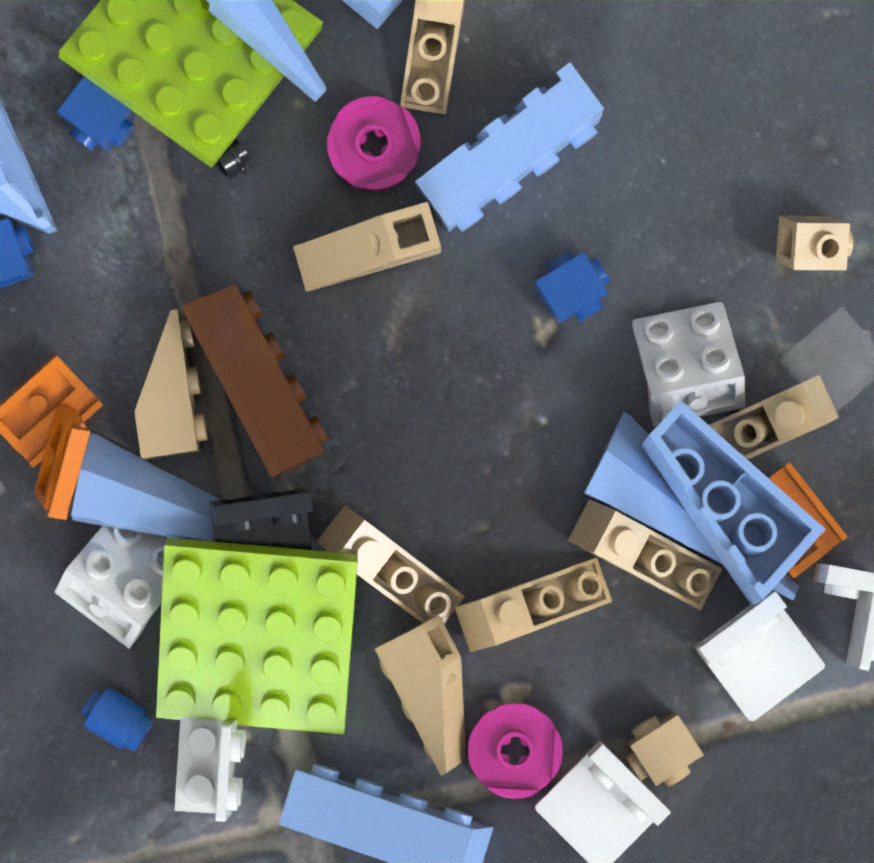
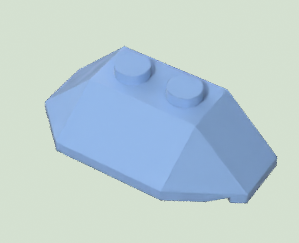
(19, 190)

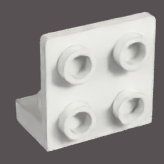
(691, 360)
(117, 581)
(859, 586)
(760, 656)
(207, 767)
(600, 806)

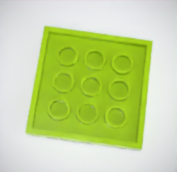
(180, 67)
(256, 635)

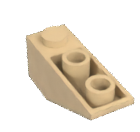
(432, 55)
(368, 247)
(166, 405)
(778, 418)
(644, 554)
(390, 567)
(533, 605)
(429, 683)

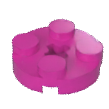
(387, 121)
(534, 769)

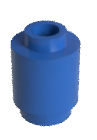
(116, 719)

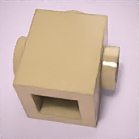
(813, 242)
(662, 750)

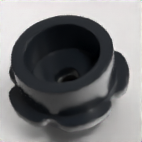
(233, 160)

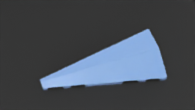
(269, 35)
(635, 487)
(137, 495)

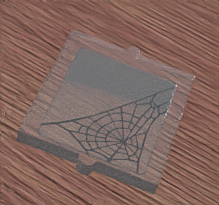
(837, 353)

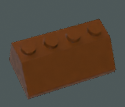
(254, 380)

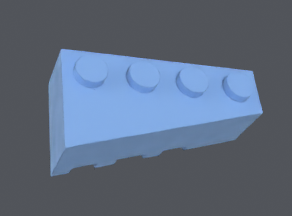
(511, 150)
(733, 504)
(380, 823)

